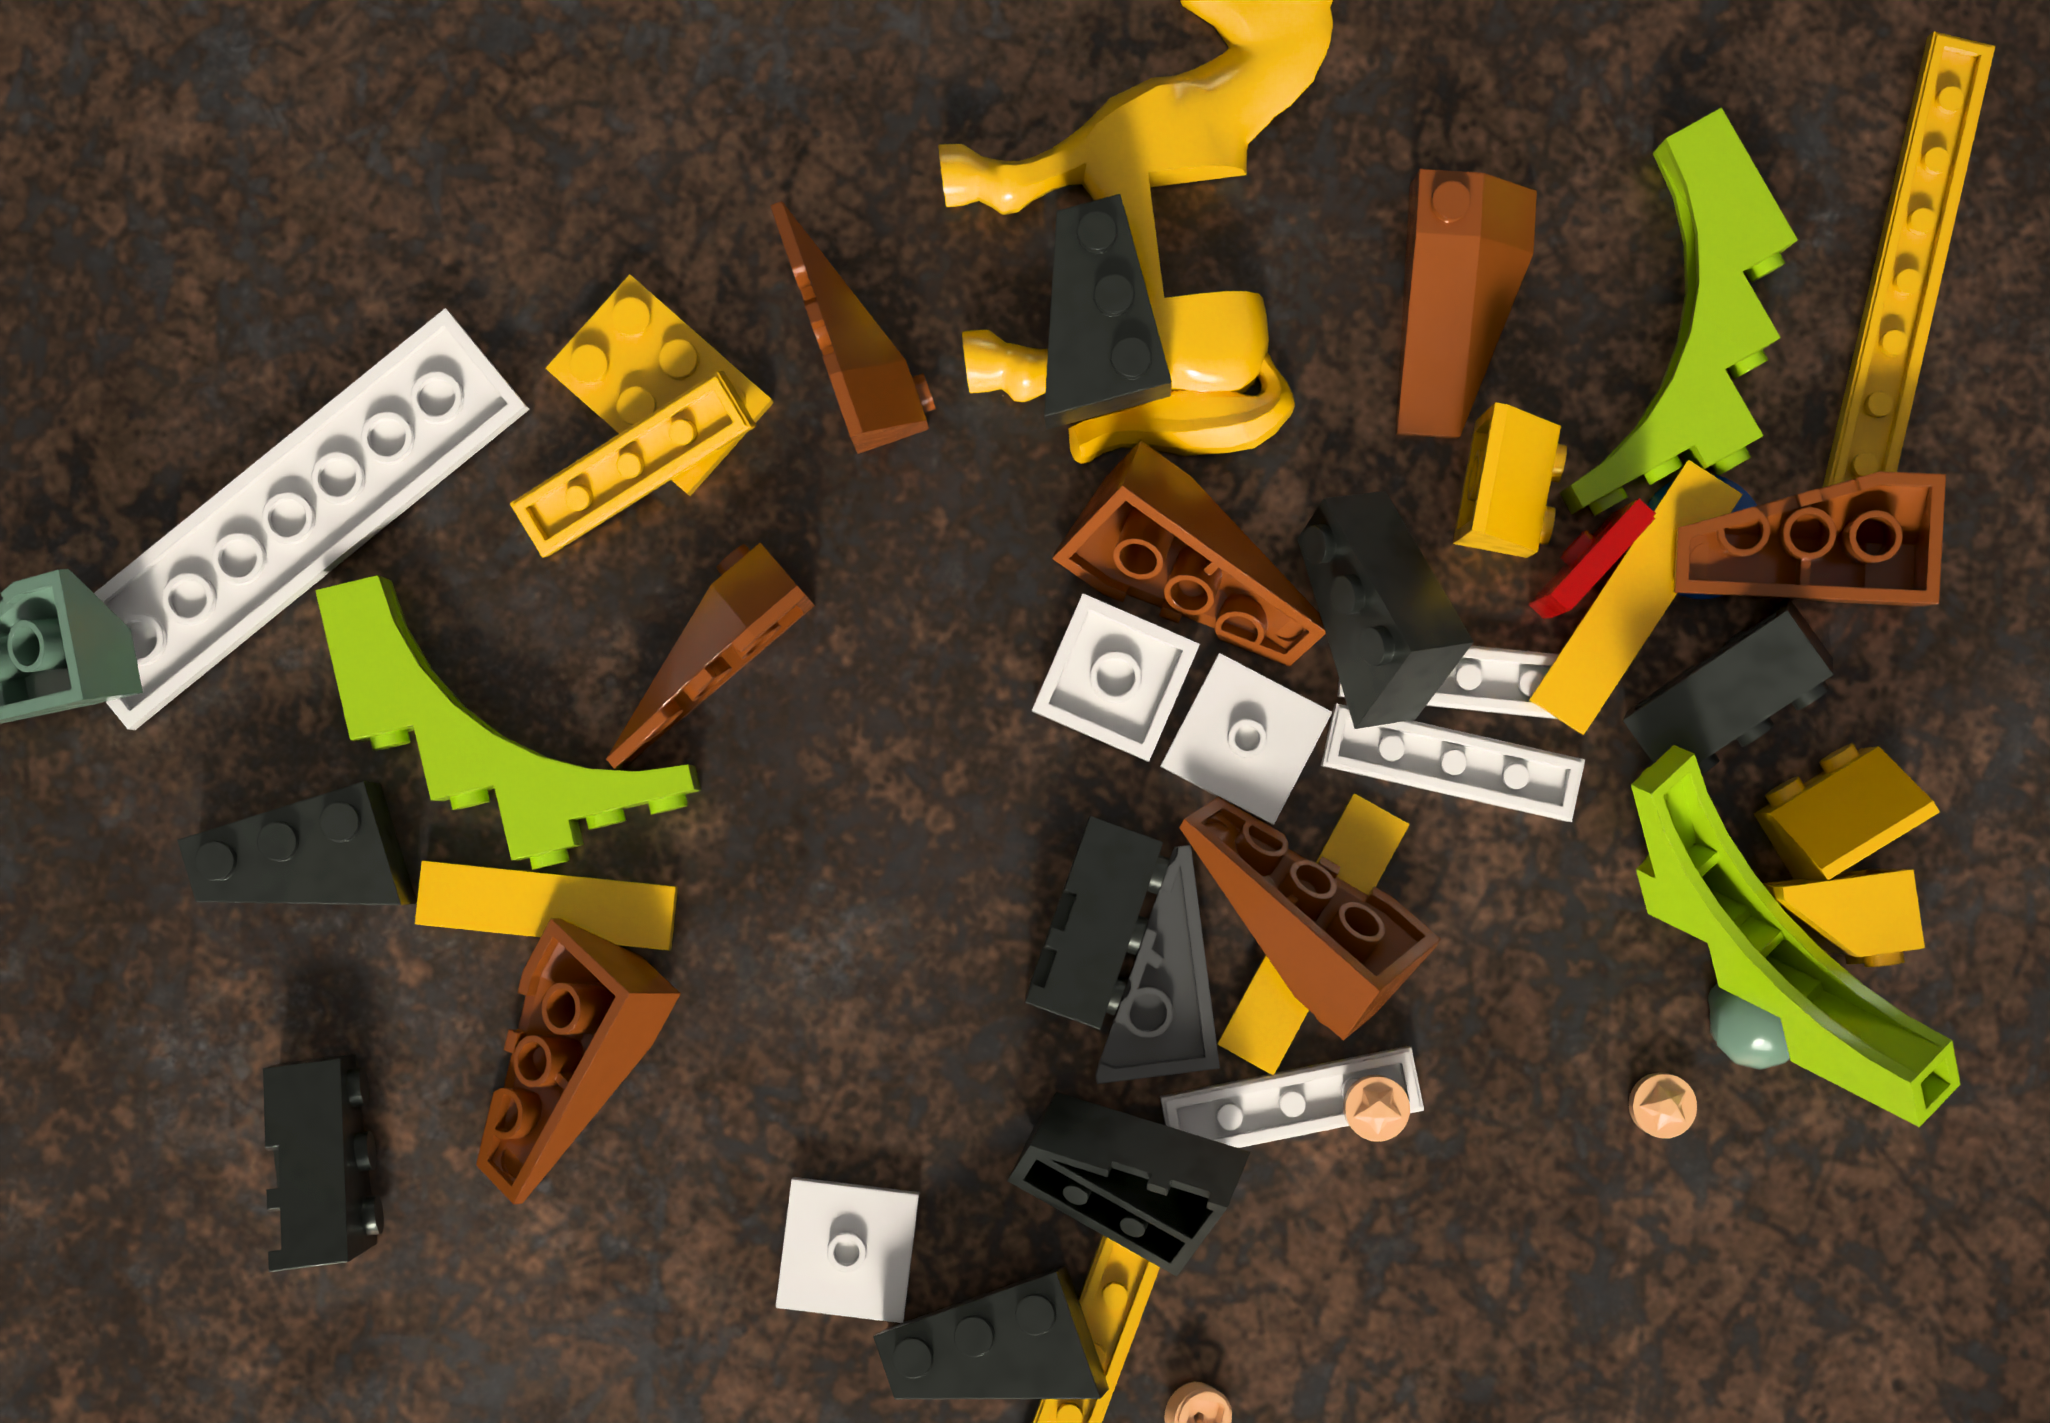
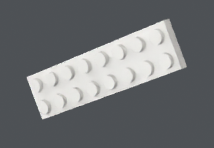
(306, 508)

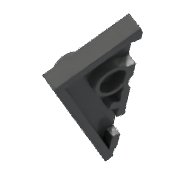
(1166, 1005)

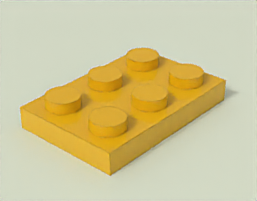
(640, 358)

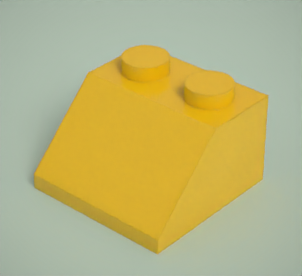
(1509, 482)
(1842, 812)
(1857, 913)

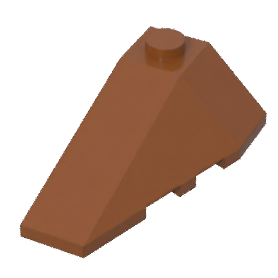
(1462, 274)
(864, 366)
(1837, 543)
(1173, 546)
(729, 628)
(1323, 936)
(579, 1035)

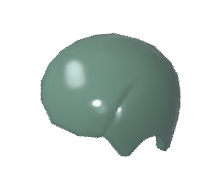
(1746, 1031)

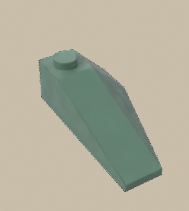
(61, 648)

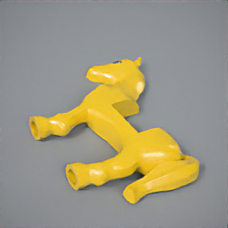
(1154, 137)

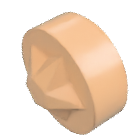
(1662, 1105)
(1376, 1108)
(1198, 1404)

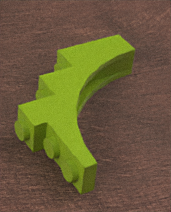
(1726, 231)
(394, 691)
(1764, 957)

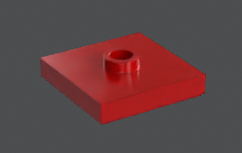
(1591, 558)

